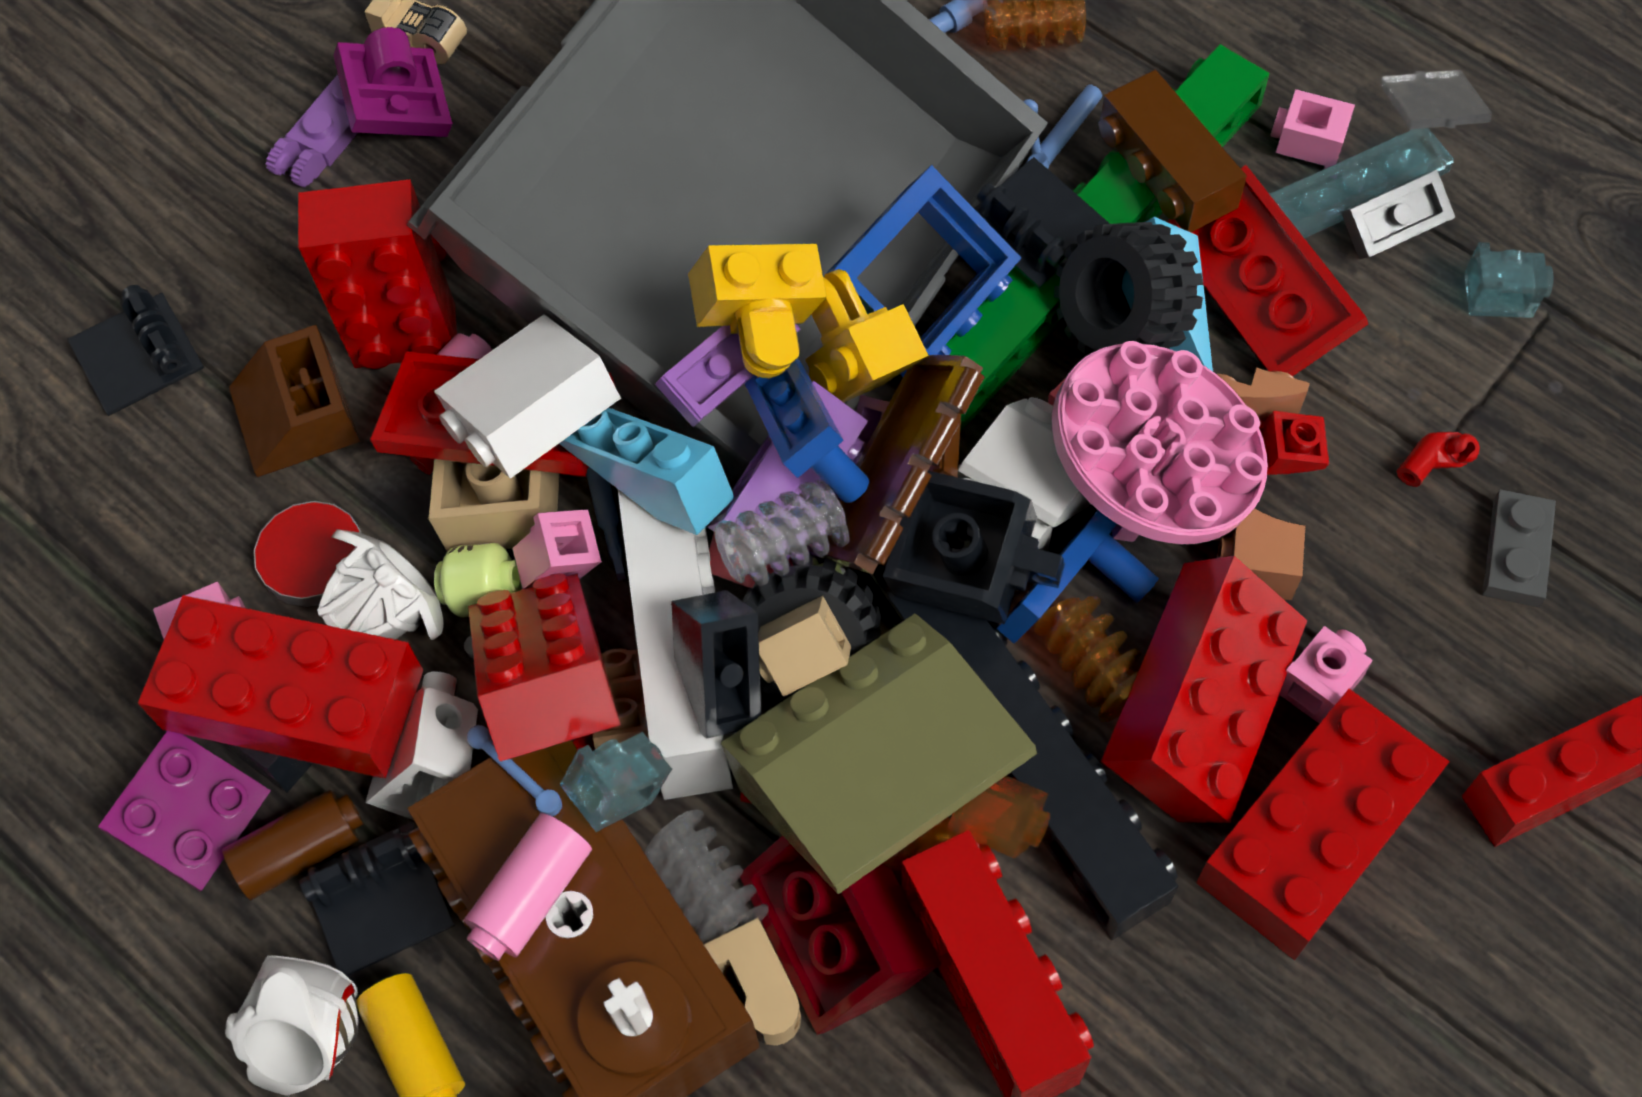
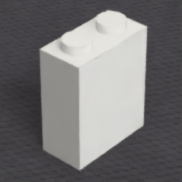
(526, 396)

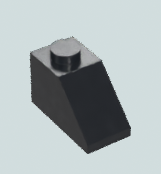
(718, 660)

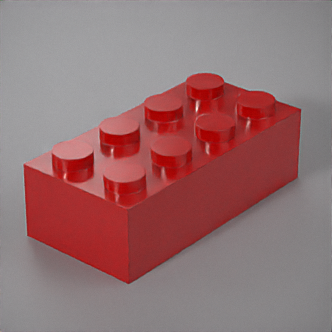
(376, 271)
(539, 666)
(282, 686)
(1205, 691)
(1321, 823)
(994, 971)

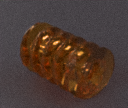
(1033, 17)
(1090, 653)

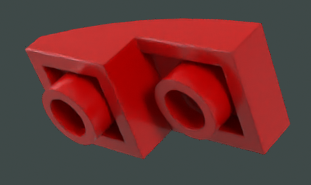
(1294, 443)

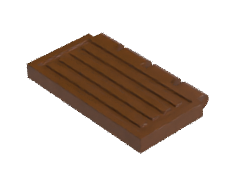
(900, 452)

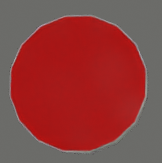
(298, 551)

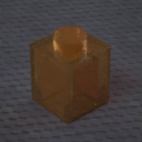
(1004, 817)

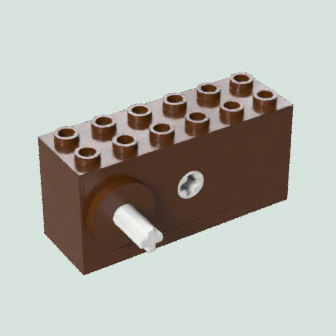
(613, 967)

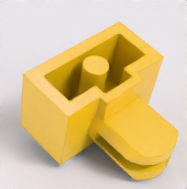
(761, 298)
(860, 347)

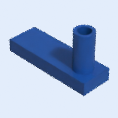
(805, 431)
(1102, 551)

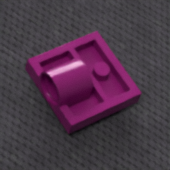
(392, 86)
(184, 809)

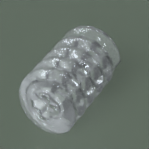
(780, 531)
(698, 880)

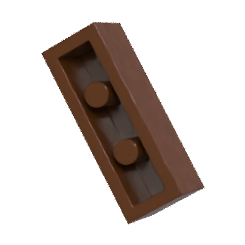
(1171, 152)

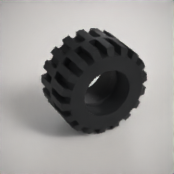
(1161, 282)
(801, 585)

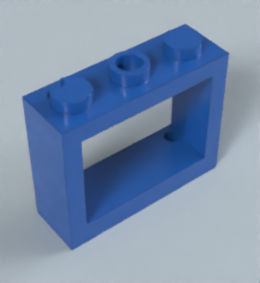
(962, 229)

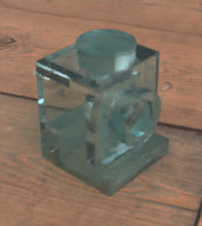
(1506, 282)
(615, 779)

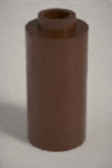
(293, 843)

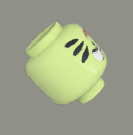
(473, 572)

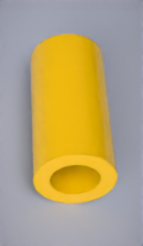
(408, 1039)

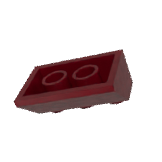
(842, 947)

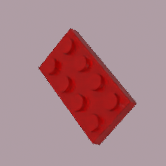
(1274, 284)
(412, 421)

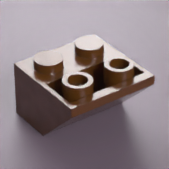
(292, 402)

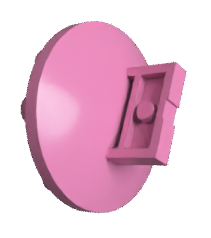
(1159, 444)

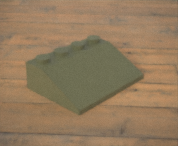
(876, 752)

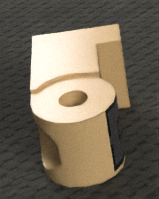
(424, 25)
(761, 980)

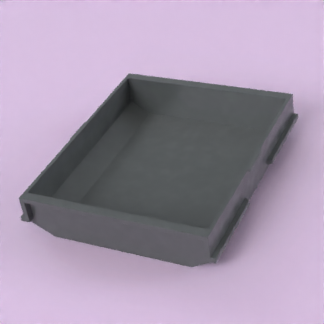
(718, 130)

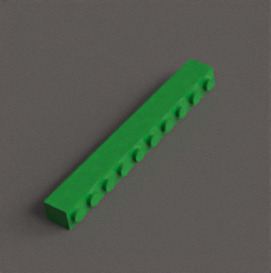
(1223, 96)

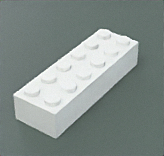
(662, 568)

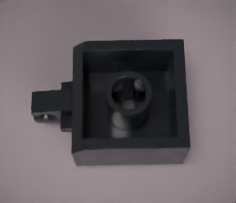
(985, 573)

